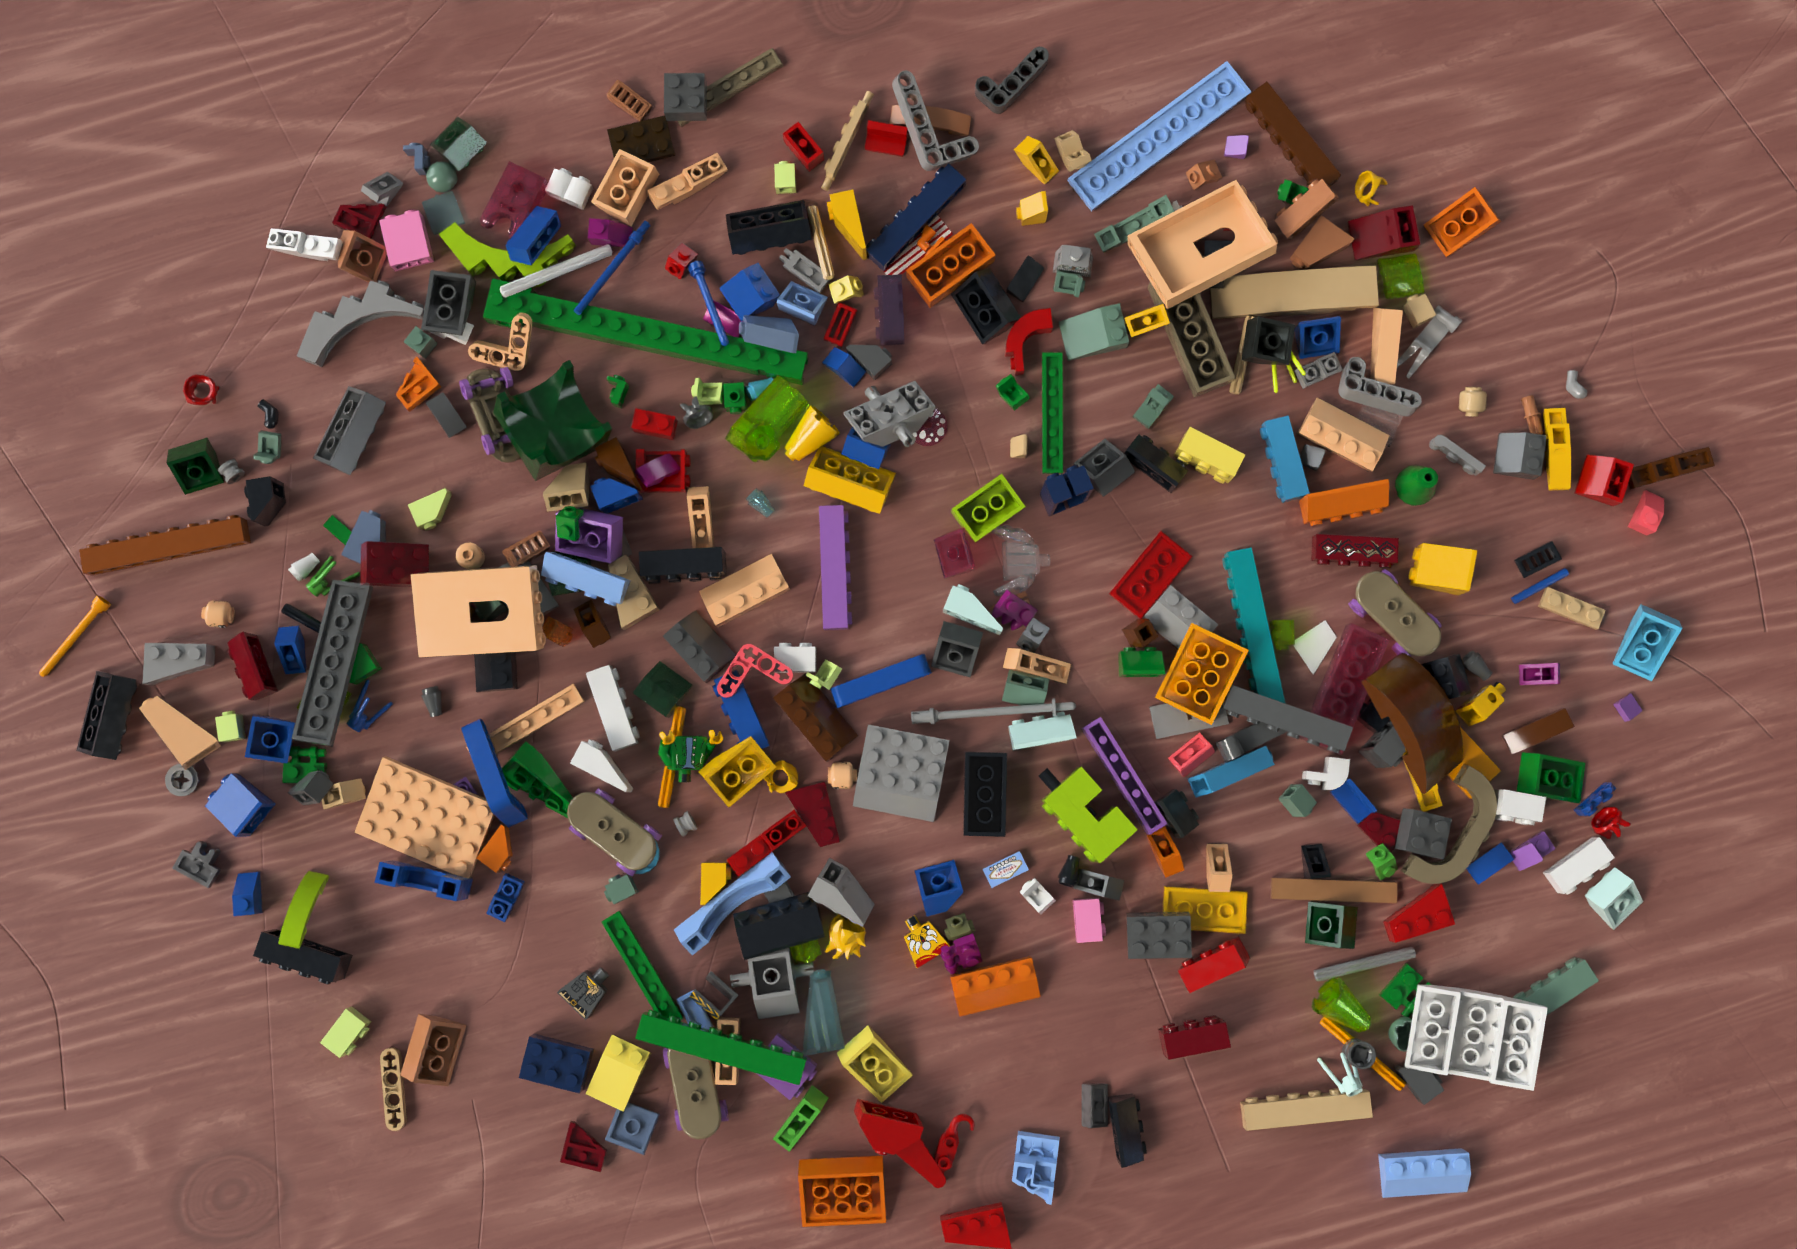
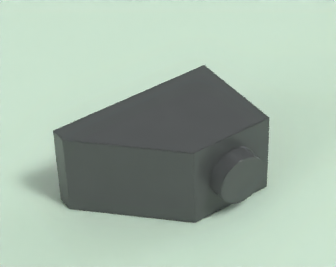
(871, 358)
(311, 788)
(1099, 884)
(1422, 1084)

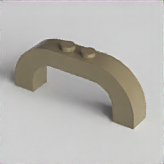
(1470, 839)

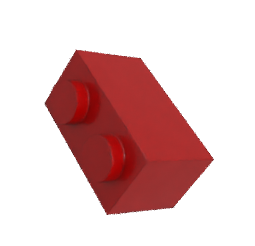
(803, 146)
(654, 424)

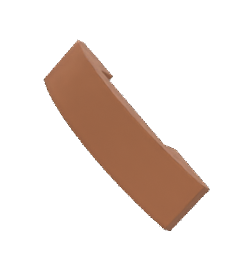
(940, 118)

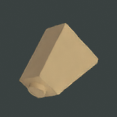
(568, 488)

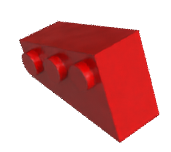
(977, 1227)

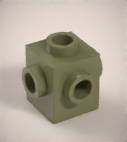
(958, 927)

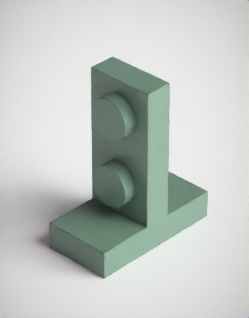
(1153, 406)

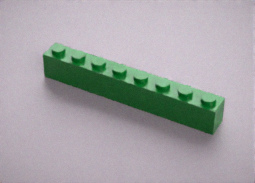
(720, 1047)

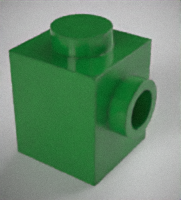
(735, 397)

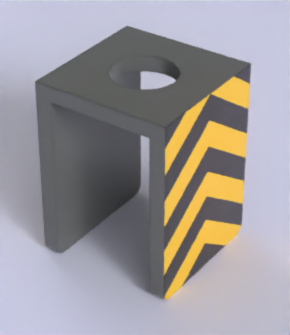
(723, 988)

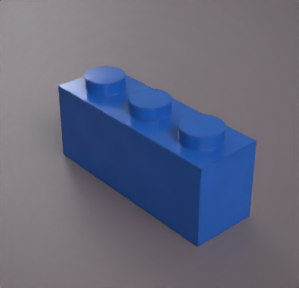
(533, 235)

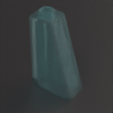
(822, 1020)

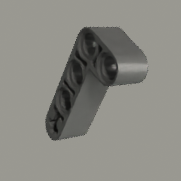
(1014, 78)
(1245, 740)

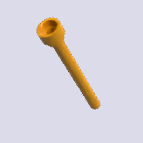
(99, 605)

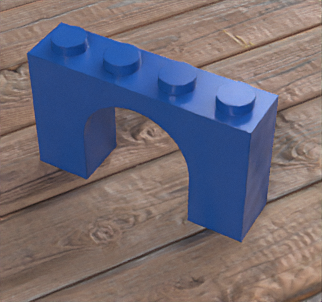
(444, 884)

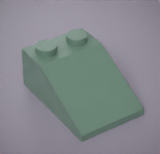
(1094, 332)

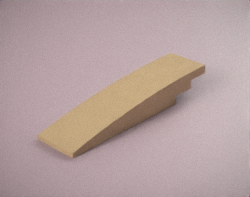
(1296, 292)

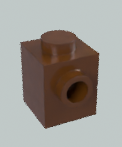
(1140, 633)

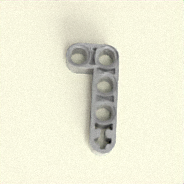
(1403, 401)

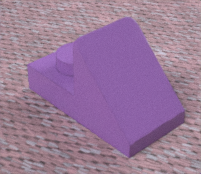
(1532, 851)

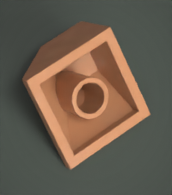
(361, 256)

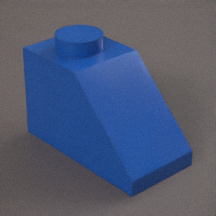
(291, 649)
(247, 894)

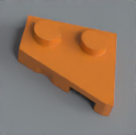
(417, 386)

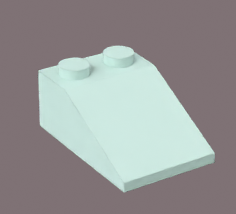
(968, 608)

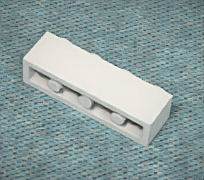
(612, 707)

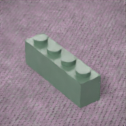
(1560, 985)

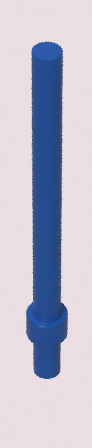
(634, 239)

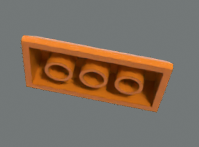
(1345, 502)
(995, 986)

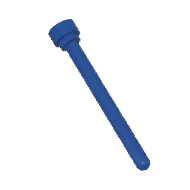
(697, 271)

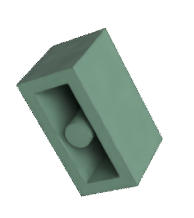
(1025, 688)

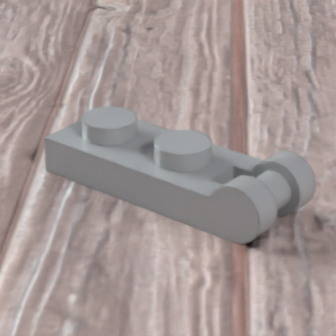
(1457, 454)

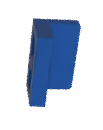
(1353, 801)

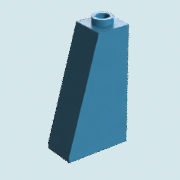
(1231, 771)

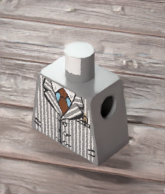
(1074, 260)

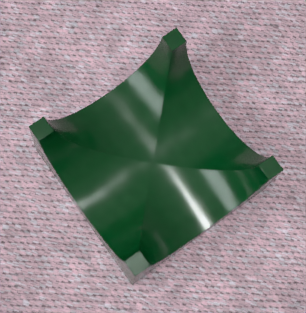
(550, 423)

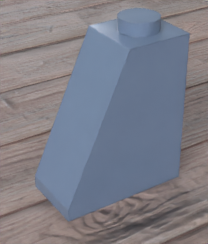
(770, 332)
(367, 528)

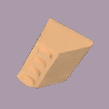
(1343, 435)
(744, 590)

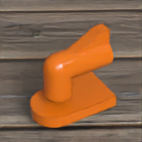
(927, 234)

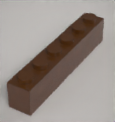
(1290, 136)

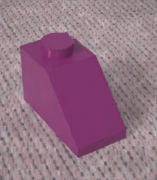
(608, 232)

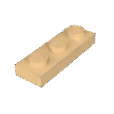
(1571, 608)

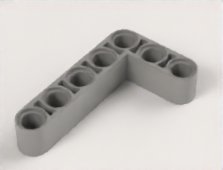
(925, 129)

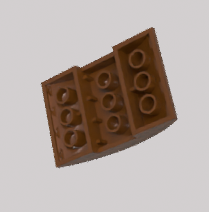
(1420, 716)

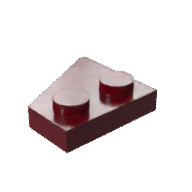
(1381, 829)
(582, 1149)

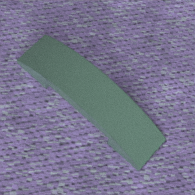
(1118, 234)

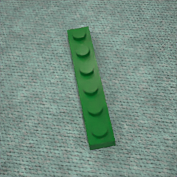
(1052, 413)
(640, 966)

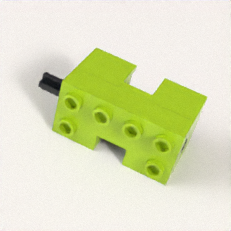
(1068, 804)

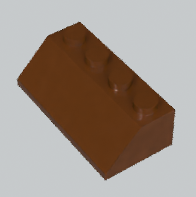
(815, 717)

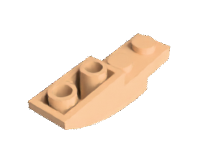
(688, 182)

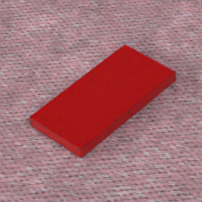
(1150, 575)

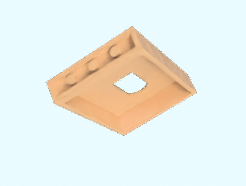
(1173, 261)
(445, 616)

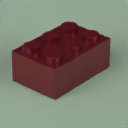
(392, 563)
(1194, 1037)

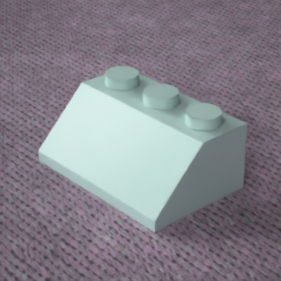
(1041, 731)

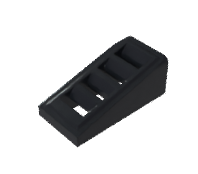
(1553, 551)

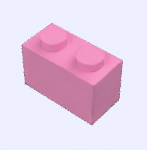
(1088, 920)

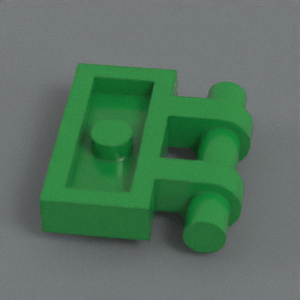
(295, 771)
(1400, 987)

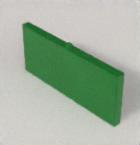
(338, 529)

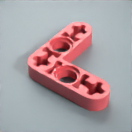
(747, 664)

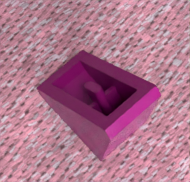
(1539, 674)

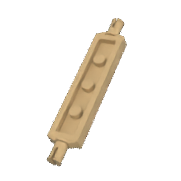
(841, 147)

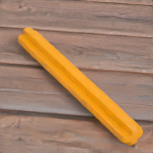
(668, 775)
(1383, 1070)

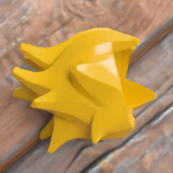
(845, 937)

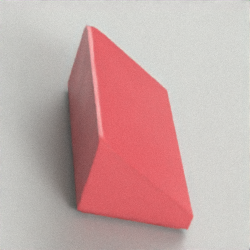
(1191, 754)

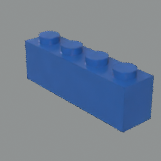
(742, 713)

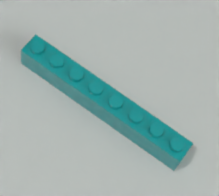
(1253, 624)

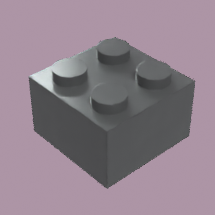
(685, 96)
(1423, 833)

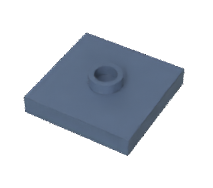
(632, 1128)

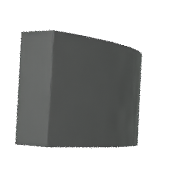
(446, 415)

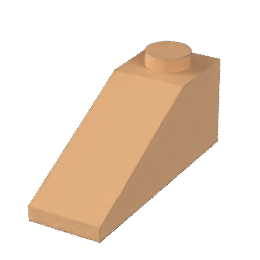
(700, 517)
(1036, 665)

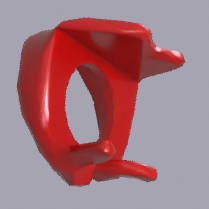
(190, 386)
(1608, 821)

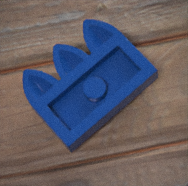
(1601, 794)

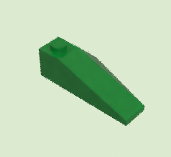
(533, 775)

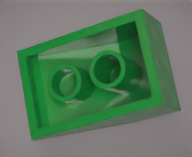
(1551, 777)

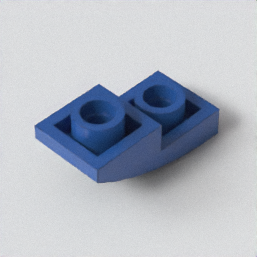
(1489, 863)
(505, 898)

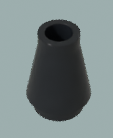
(1069, 873)

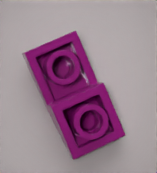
(657, 469)

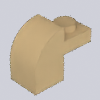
(1071, 151)

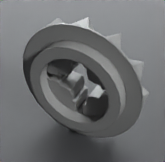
(175, 786)

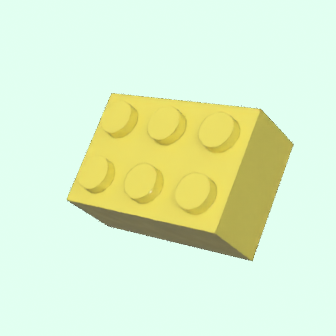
(1209, 455)

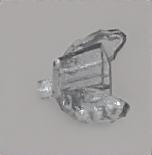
(1020, 559)

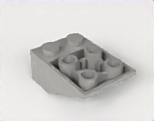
(841, 893)

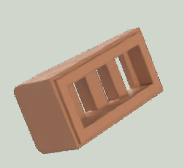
(614, 91)
(537, 542)

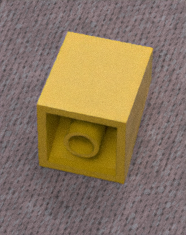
(1443, 568)

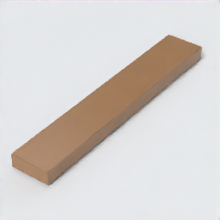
(1333, 890)

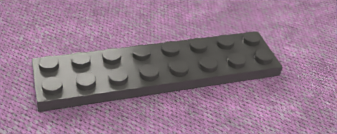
(332, 663)

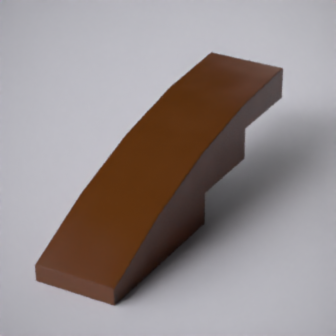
(1671, 467)

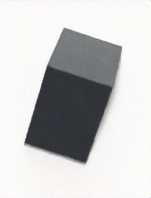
(1314, 862)

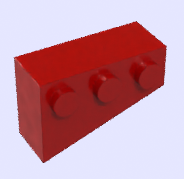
(1422, 915)
(1214, 964)

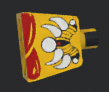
(1481, 704)
(923, 941)

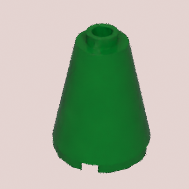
(1416, 484)

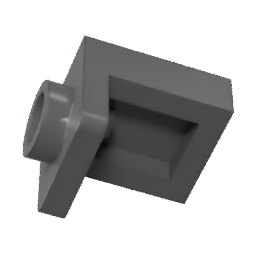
(1032, 636)

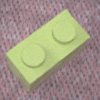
(346, 1032)

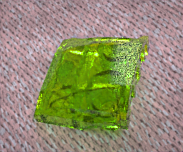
(1401, 276)

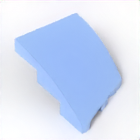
(1036, 1163)

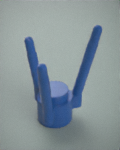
(358, 719)

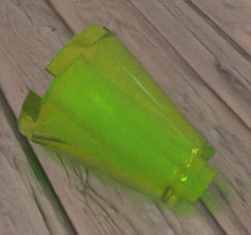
(1341, 1006)

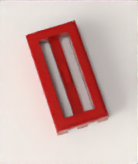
(834, 340)

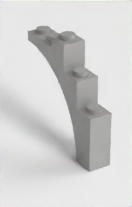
(327, 329)

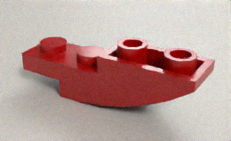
(766, 843)

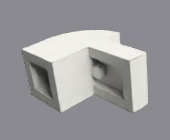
(1334, 774)

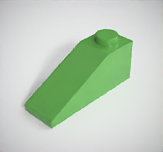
(801, 1118)

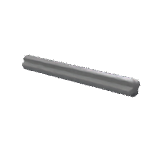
(1364, 963)

